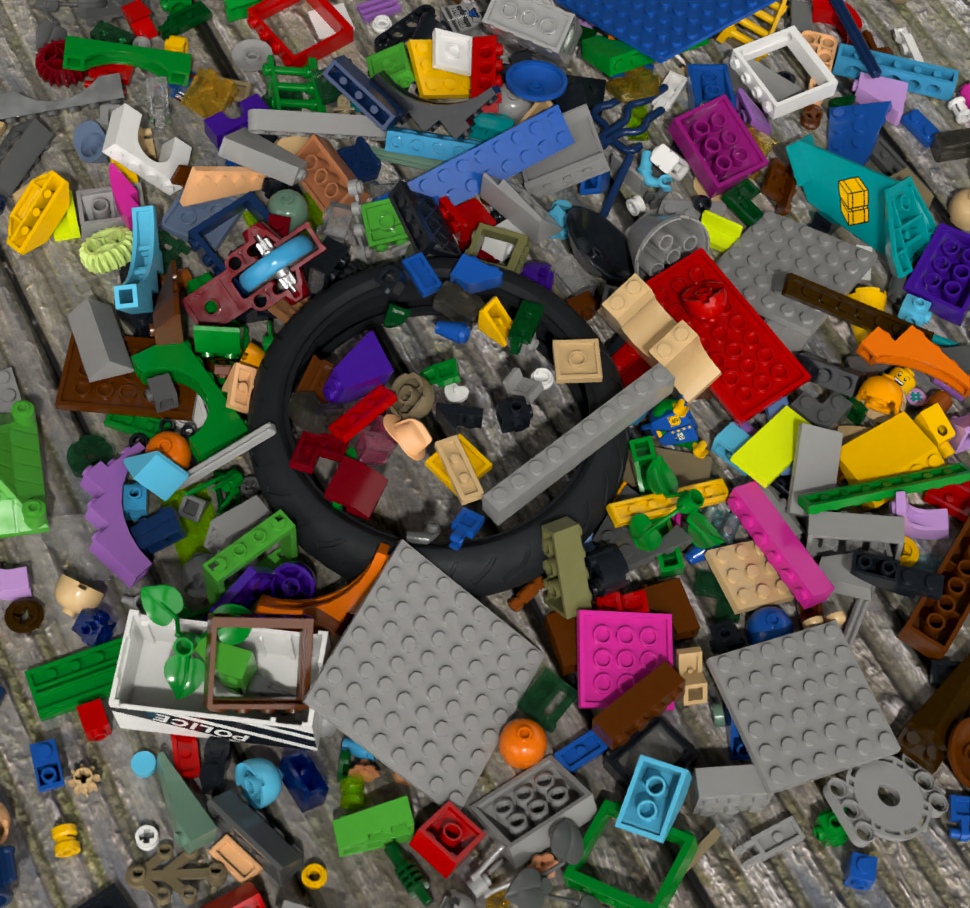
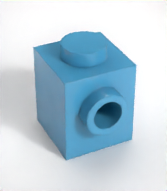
(135, 502)

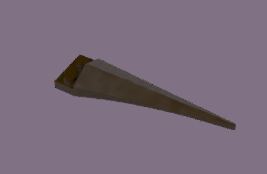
(929, 729)

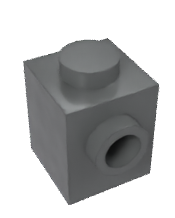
(162, 393)

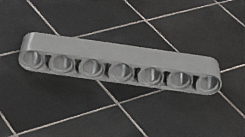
(309, 123)

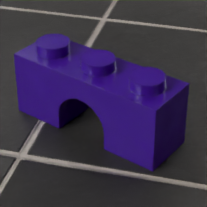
(219, 125)

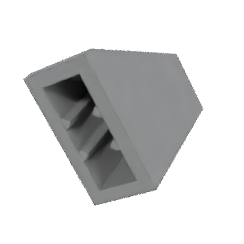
(838, 573)

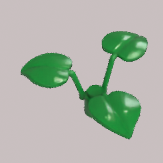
(663, 481)
(181, 670)

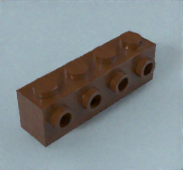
(638, 706)

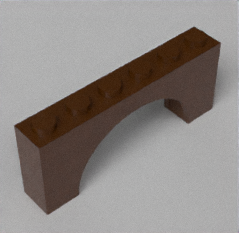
(663, 598)

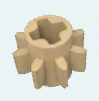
(77, 781)

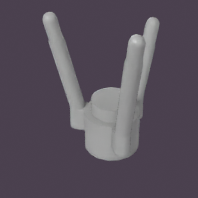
(479, 880)

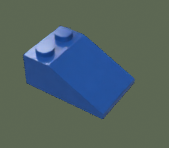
(708, 83)

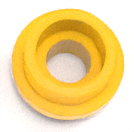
(311, 869)

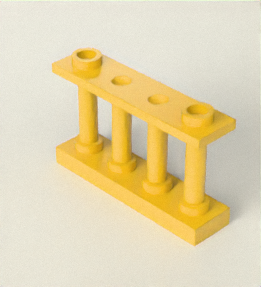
(780, 8)

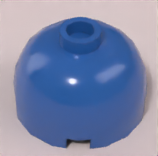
(767, 624)

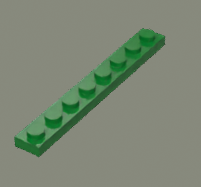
(884, 488)

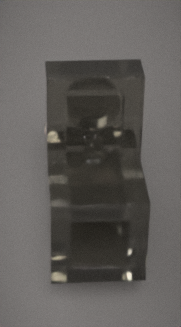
(312, 415)

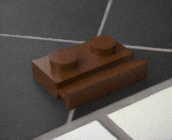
(316, 377)

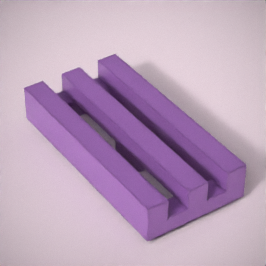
(377, 7)

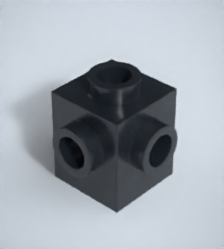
(514, 414)
(725, 637)

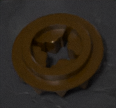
(18, 609)

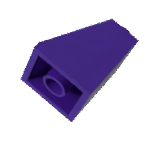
(358, 372)

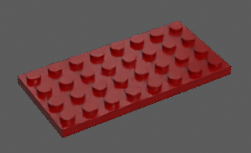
(739, 342)

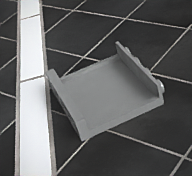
(572, 164)

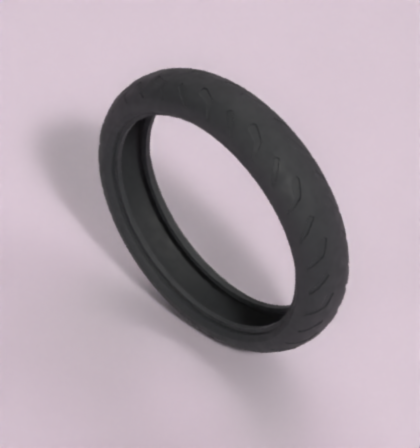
(347, 545)

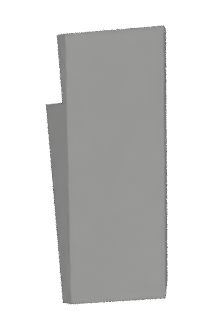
(518, 208)
(99, 340)

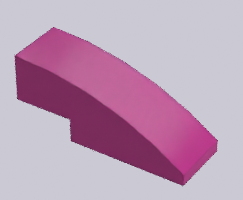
(124, 195)

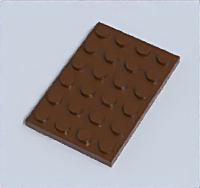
(120, 393)

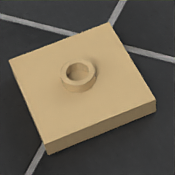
(577, 361)

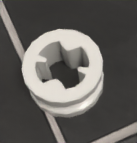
(635, 205)
(153, 842)

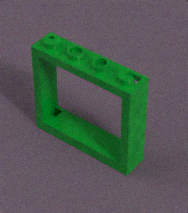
(616, 897)

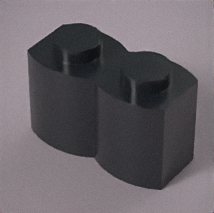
(216, 763)

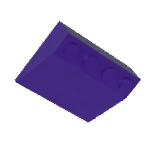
(944, 274)

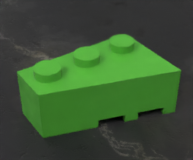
(374, 827)

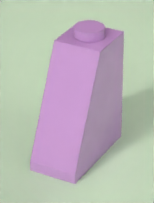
(881, 90)

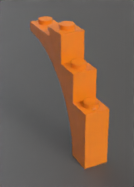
(338, 604)

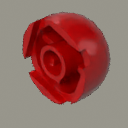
(705, 302)

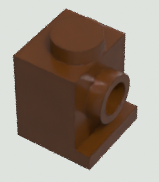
(584, 305)

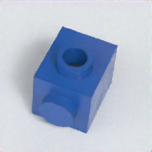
(860, 871)

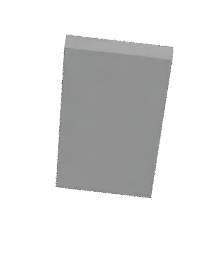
(813, 464)

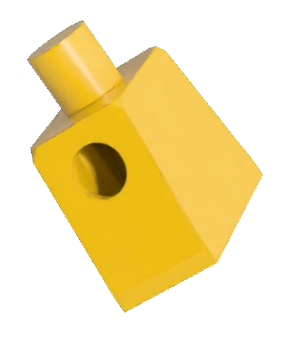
(937, 429)

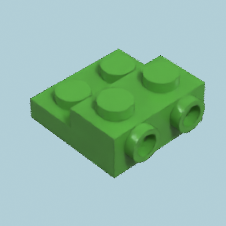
(394, 63)
(382, 225)

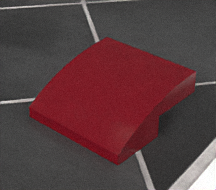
(356, 487)

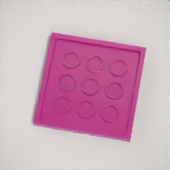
(618, 652)

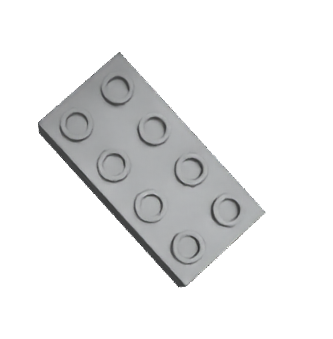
(844, 532)

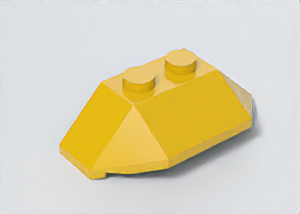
(38, 212)

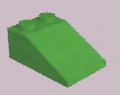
(232, 665)

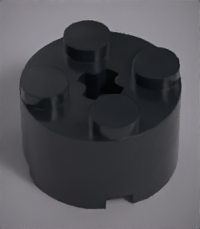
(606, 570)

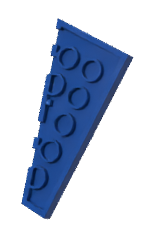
(856, 129)

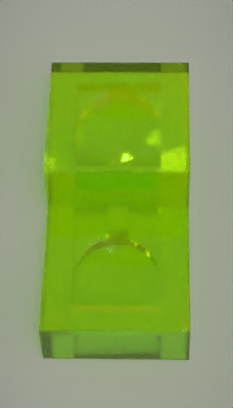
(637, 117)

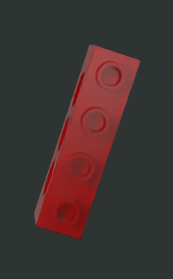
(486, 68)

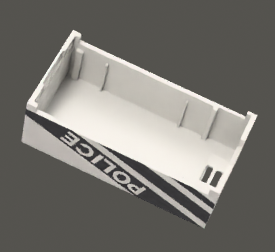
(146, 702)

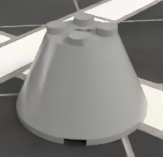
(662, 241)

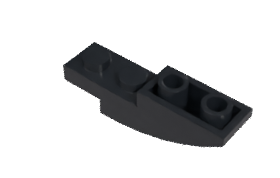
(896, 578)

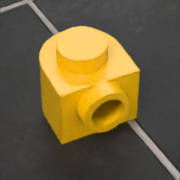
(177, 44)

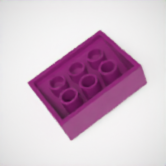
(717, 145)

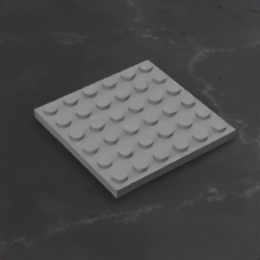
(783, 246)
(802, 706)

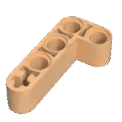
(825, 48)

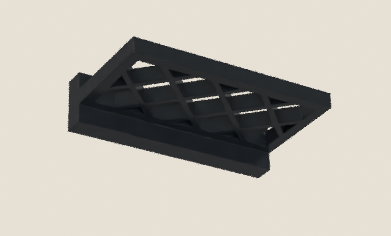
(423, 222)

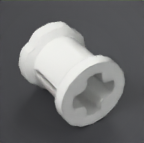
(960, 110)

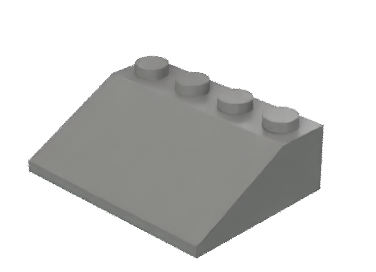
(531, 806)

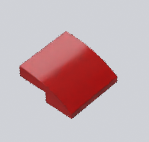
(953, 497)

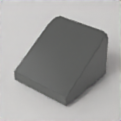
(193, 507)

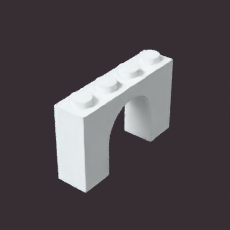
(123, 146)

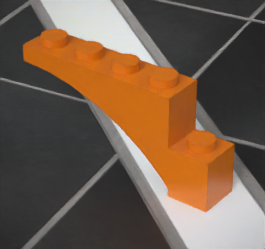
(914, 352)

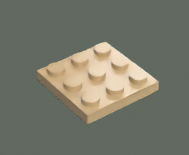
(747, 577)

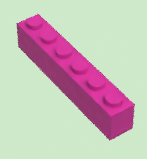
(779, 545)

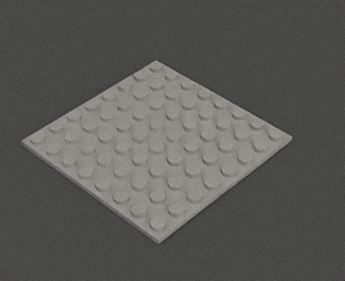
(425, 678)

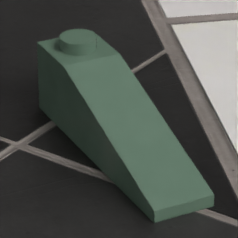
(188, 818)

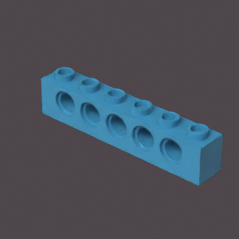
(921, 77)
(426, 144)

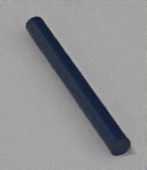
(616, 185)

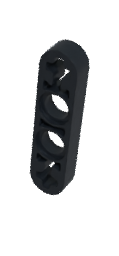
(401, 27)

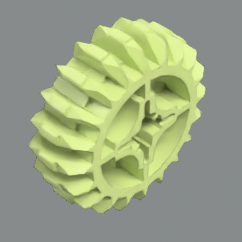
(107, 249)

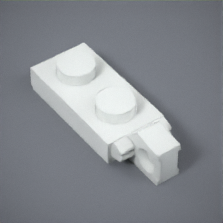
(907, 44)
(676, 85)

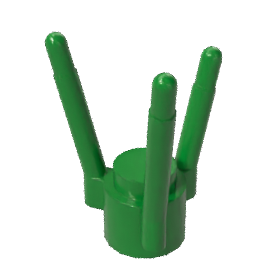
(227, 482)

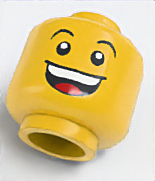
(904, 378)

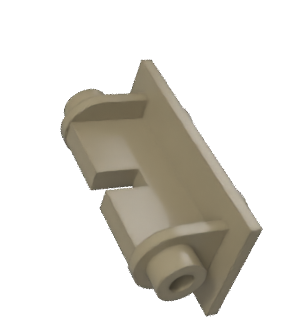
(344, 106)

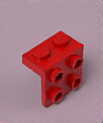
(465, 217)

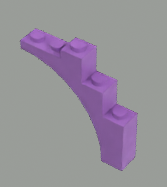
(113, 541)

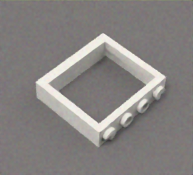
(806, 56)

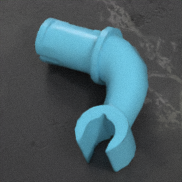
(649, 180)

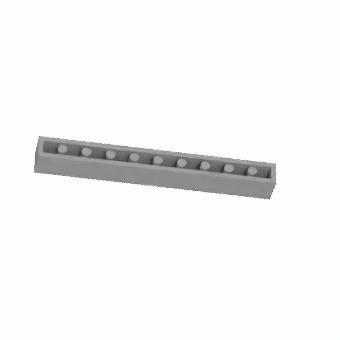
(577, 444)

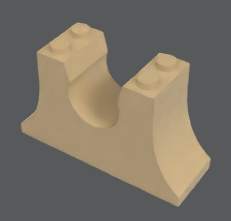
(659, 338)

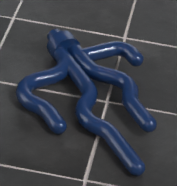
(612, 133)

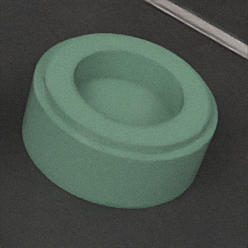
(717, 715)

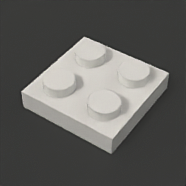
(451, 52)

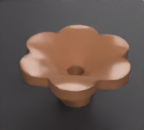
(364, 771)
(544, 862)

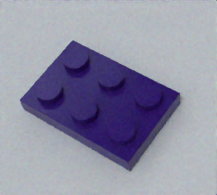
(246, 588)

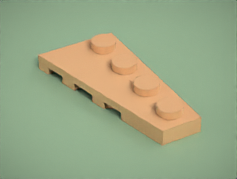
(218, 182)

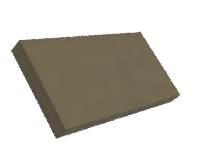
(684, 465)

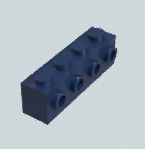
(363, 93)

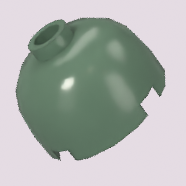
(289, 204)

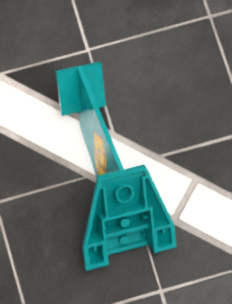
(865, 202)

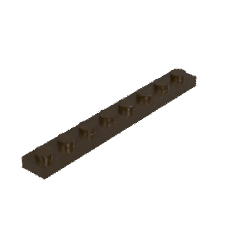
(845, 307)

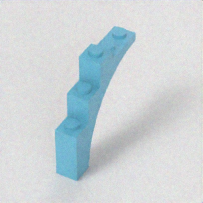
(146, 262)

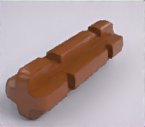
(526, 594)

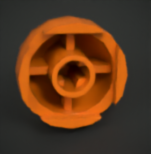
(172, 446)
(522, 743)

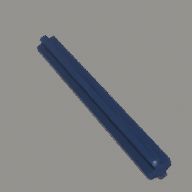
(856, 38)

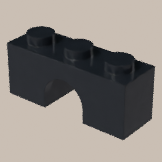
(839, 379)

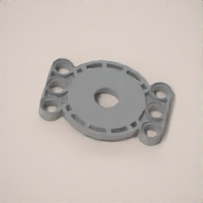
(875, 817)

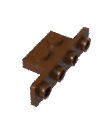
(780, 185)

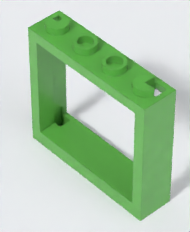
(249, 548)

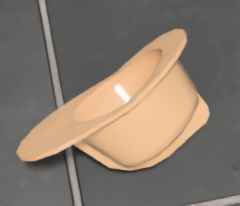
(409, 434)

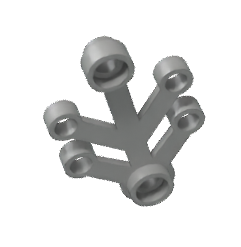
(363, 250)

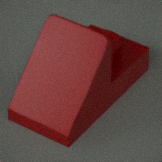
(138, 19)

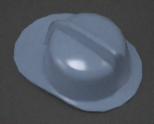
(89, 142)

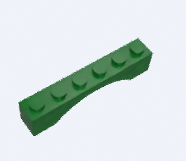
(88, 53)
(641, 455)

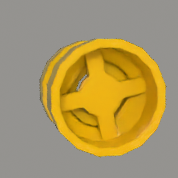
(65, 840)

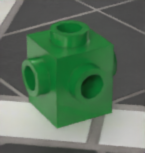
(829, 830)

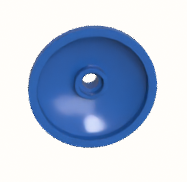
(536, 80)

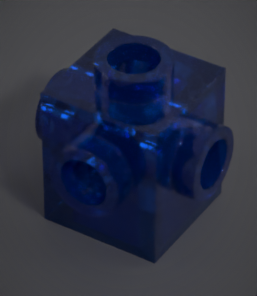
(94, 626)

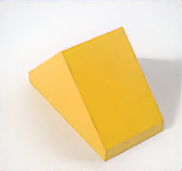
(495, 321)

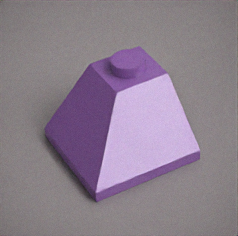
(751, 113)

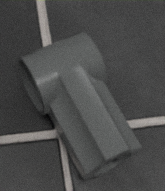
(262, 687)

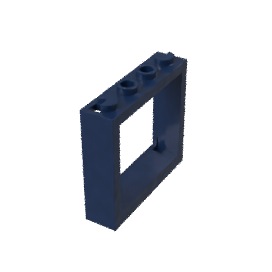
(208, 257)

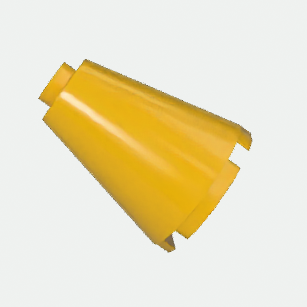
(872, 297)

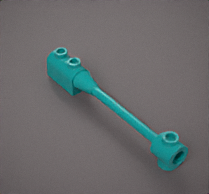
(486, 125)

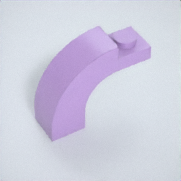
(921, 523)
(15, 584)

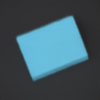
(156, 473)

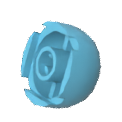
(259, 780)

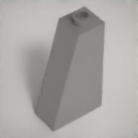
(776, 84)
(263, 157)

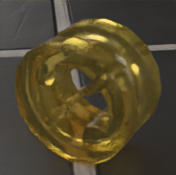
(489, 904)

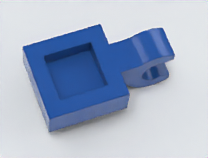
(465, 524)

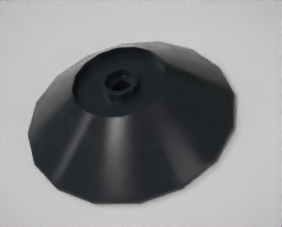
(599, 245)

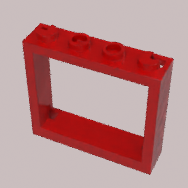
(324, 8)

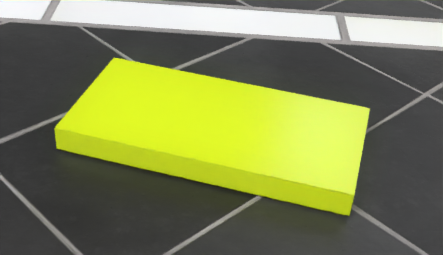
(771, 448)

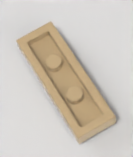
(459, 470)

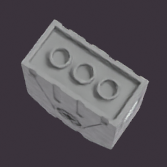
(534, 27)

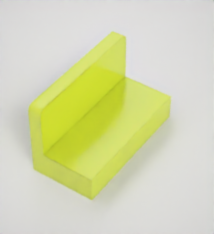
(68, 226)
(721, 231)

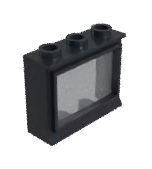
(654, 741)

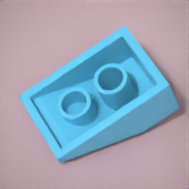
(653, 798)

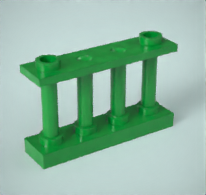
(313, 103)

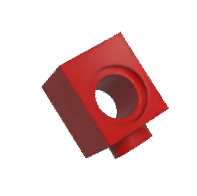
(94, 720)

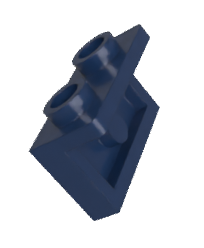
(361, 160)

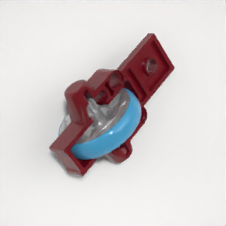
(257, 272)

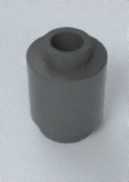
(895, 290)

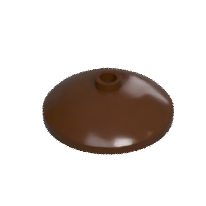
(960, 751)

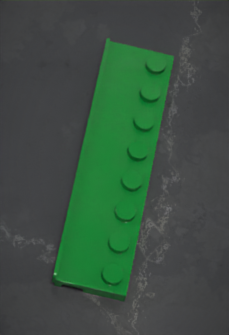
(79, 677)

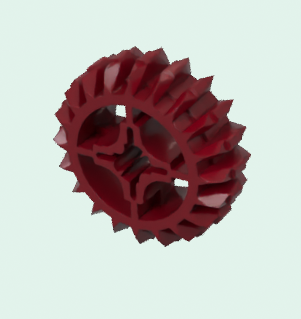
(50, 65)

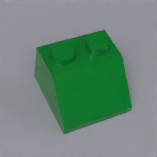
(218, 339)

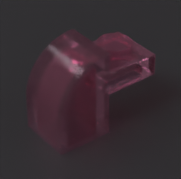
(376, 445)

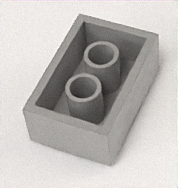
(727, 790)

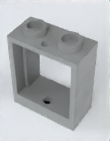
(235, 523)

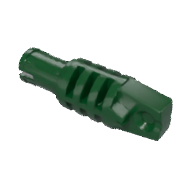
(409, 874)

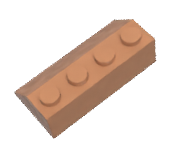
(326, 174)

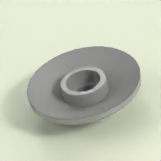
(251, 54)

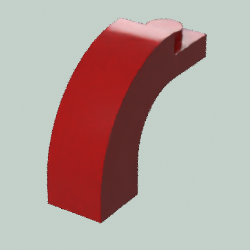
(824, 13)

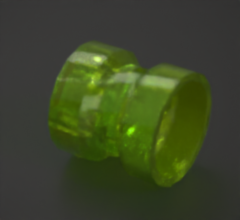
(352, 793)

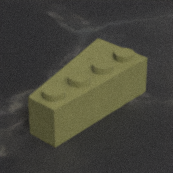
(565, 568)

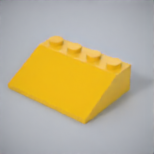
(888, 451)

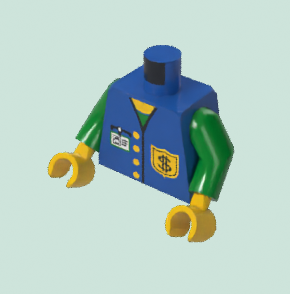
(675, 426)

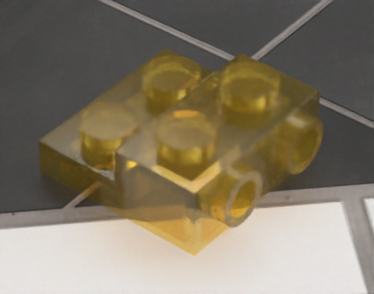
(636, 85)
(209, 93)

